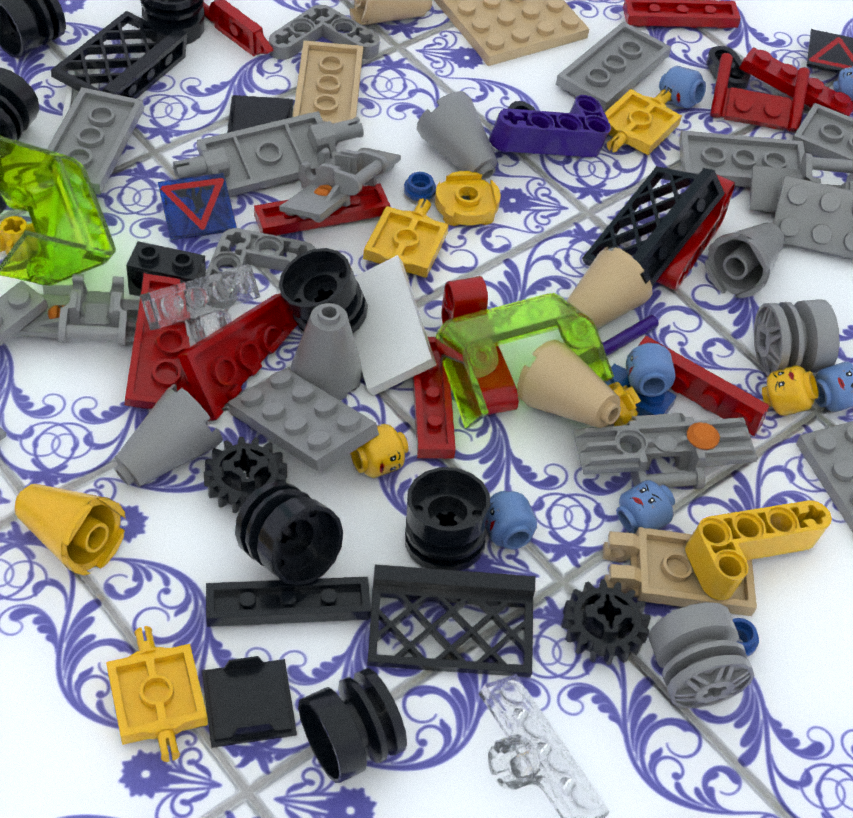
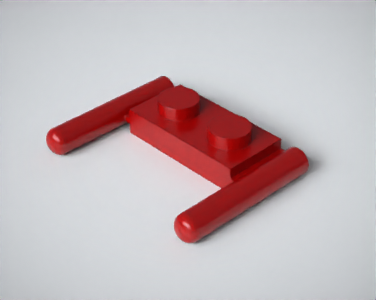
(758, 107)

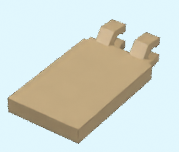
(663, 572)

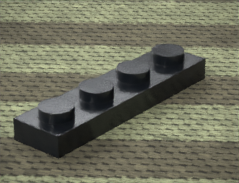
(286, 603)

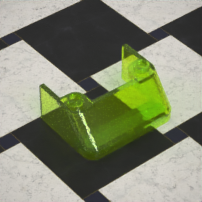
(63, 210)

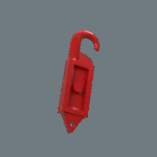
(237, 27)

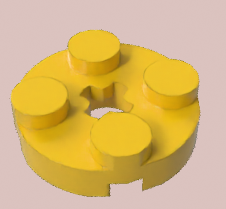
(478, 210)

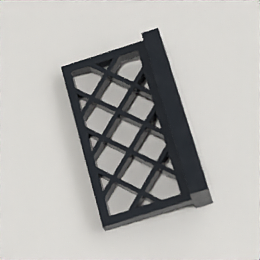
(140, 72)
(668, 232)
(447, 588)

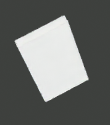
(392, 337)

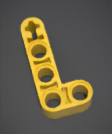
(726, 541)

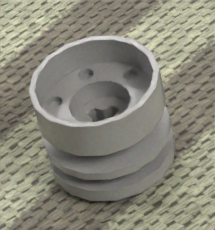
(796, 335)
(700, 655)

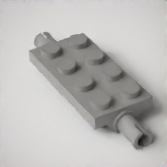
(267, 152)

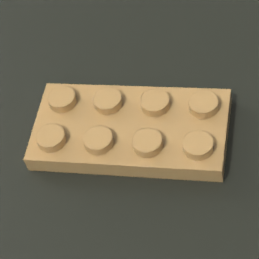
(329, 80)

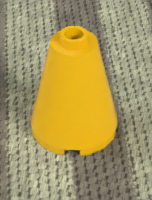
(72, 524)

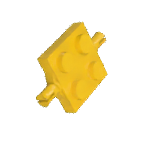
(641, 121)
(409, 236)
(156, 694)

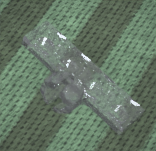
(201, 301)
(536, 752)

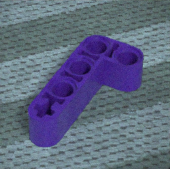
(553, 133)

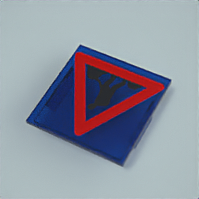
(196, 206)

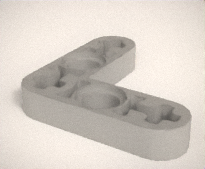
(320, 22)
(248, 250)

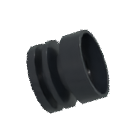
(174, 14)
(28, 24)
(17, 105)
(318, 279)
(446, 519)
(289, 533)
(352, 725)

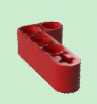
(692, 250)
(468, 297)

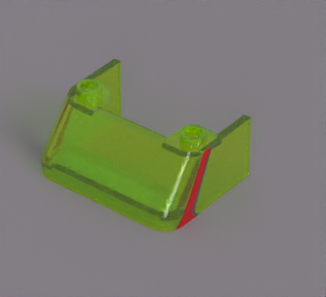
(470, 342)

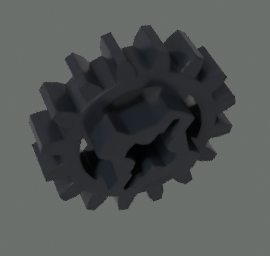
(225, 471)
(605, 621)

